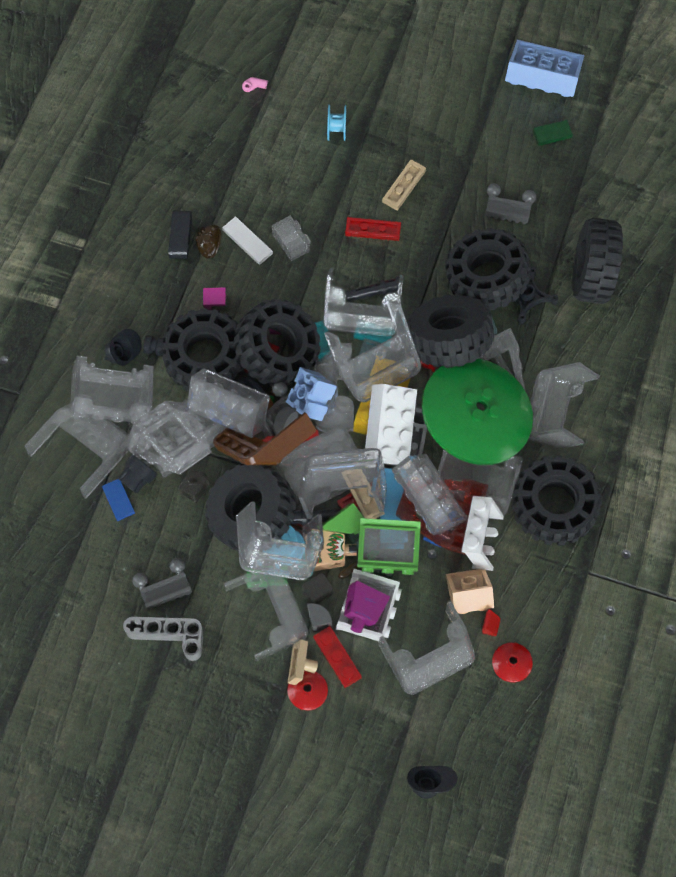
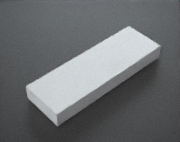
(247, 240)

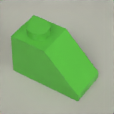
(345, 521)

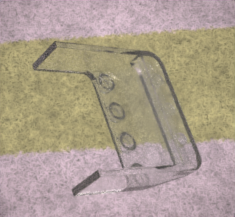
(383, 364)
(100, 436)

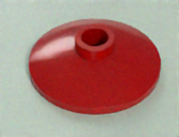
(508, 671)
(312, 699)

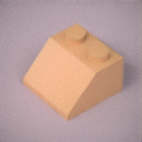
(470, 591)

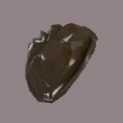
(208, 240)

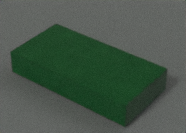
(552, 132)

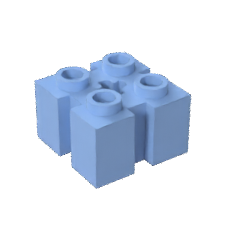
(311, 393)

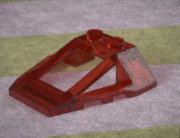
(407, 512)

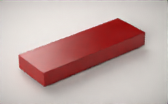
(373, 229)

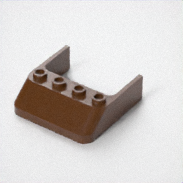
(257, 452)

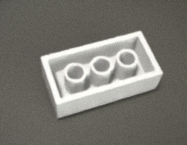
(391, 421)

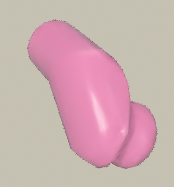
(252, 83)

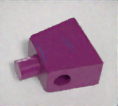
(364, 605)

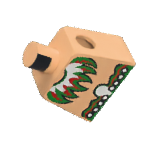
(334, 551)

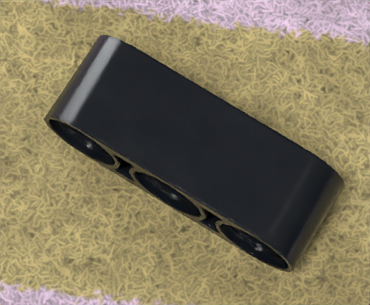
(180, 234)

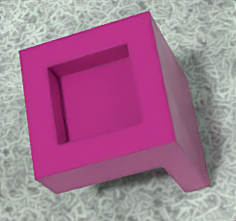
(214, 297)

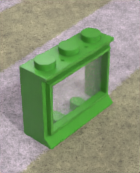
(389, 546)

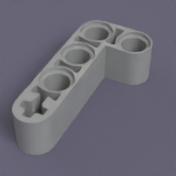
(162, 633)

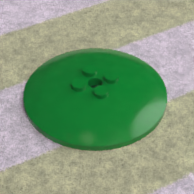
(464, 429)

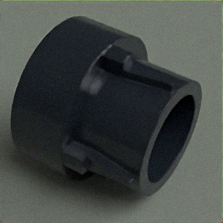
(136, 474)

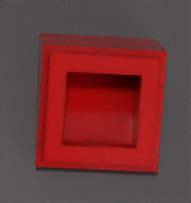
(491, 623)

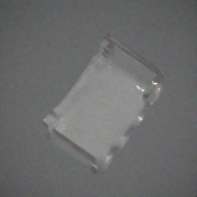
(110, 392)

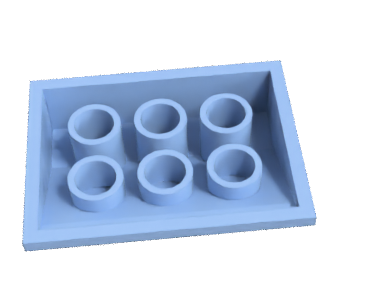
(544, 68)

